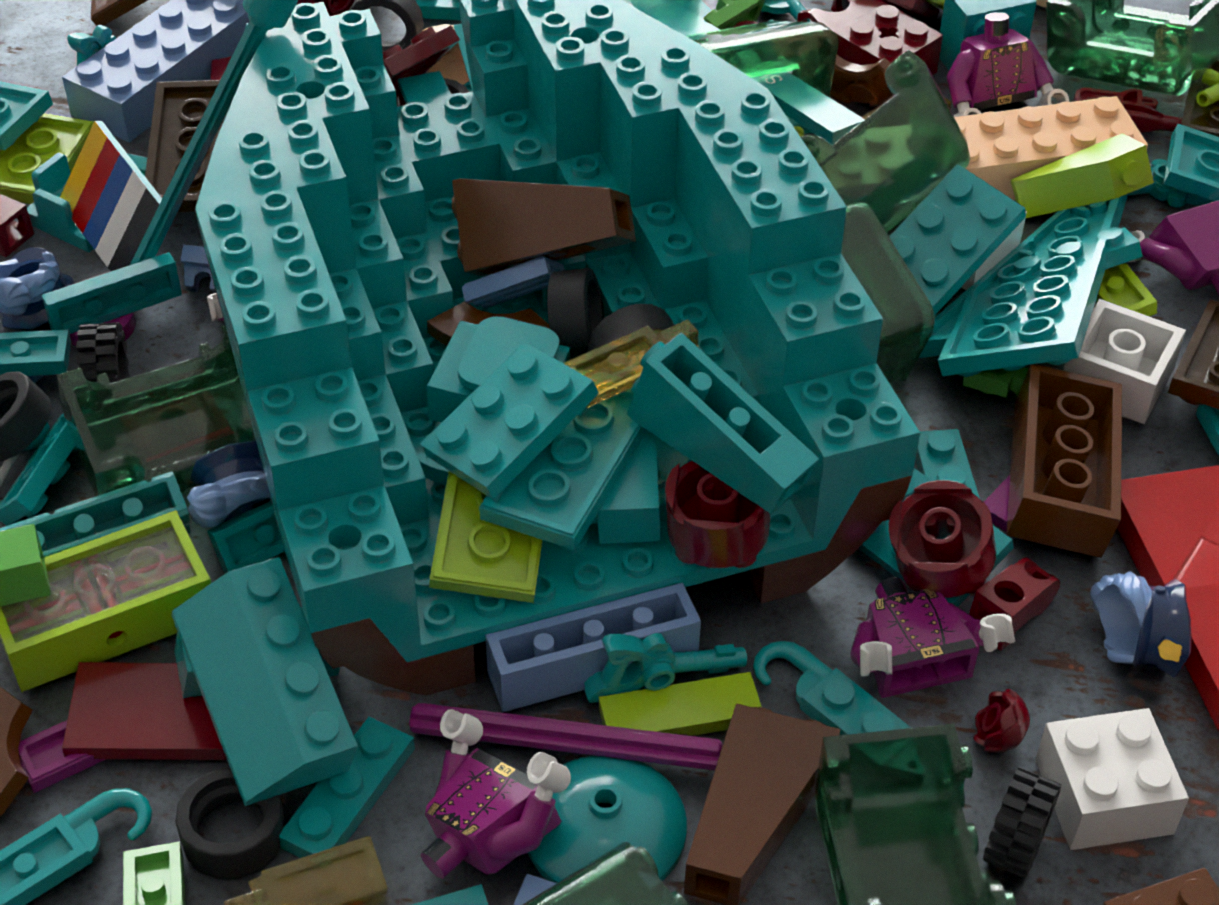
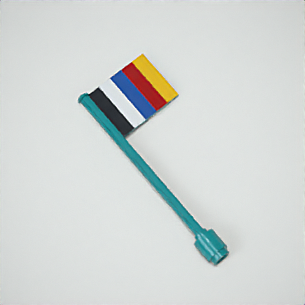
(111, 195)

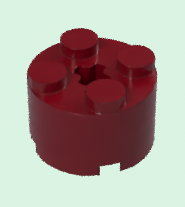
(712, 521)
(943, 539)

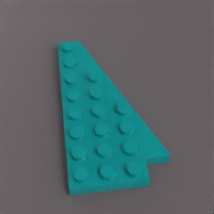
(1034, 321)

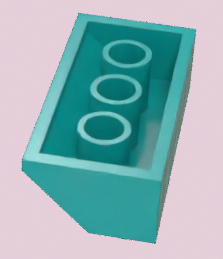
(264, 682)

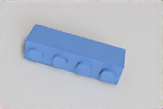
(563, 651)

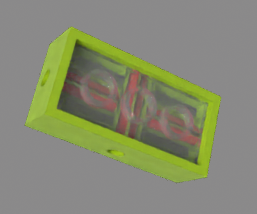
(103, 600)

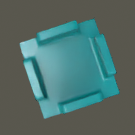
(49, 210)

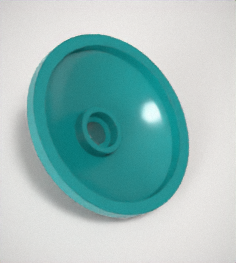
(643, 814)

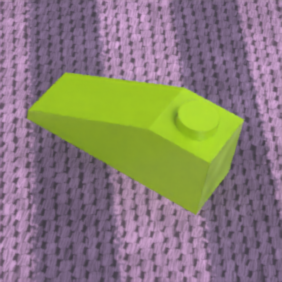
(1085, 177)

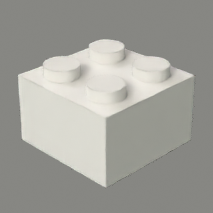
(1131, 352)
(1112, 778)

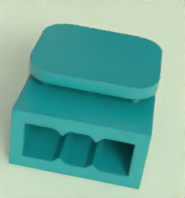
(476, 353)

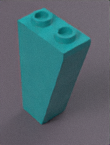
(718, 424)

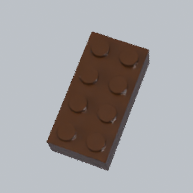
(1066, 461)

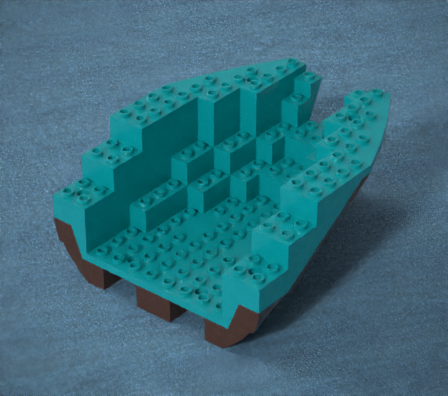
(343, 242)

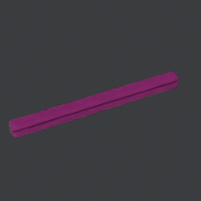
(578, 737)

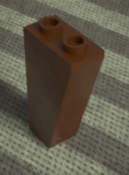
(521, 221)
(753, 800)

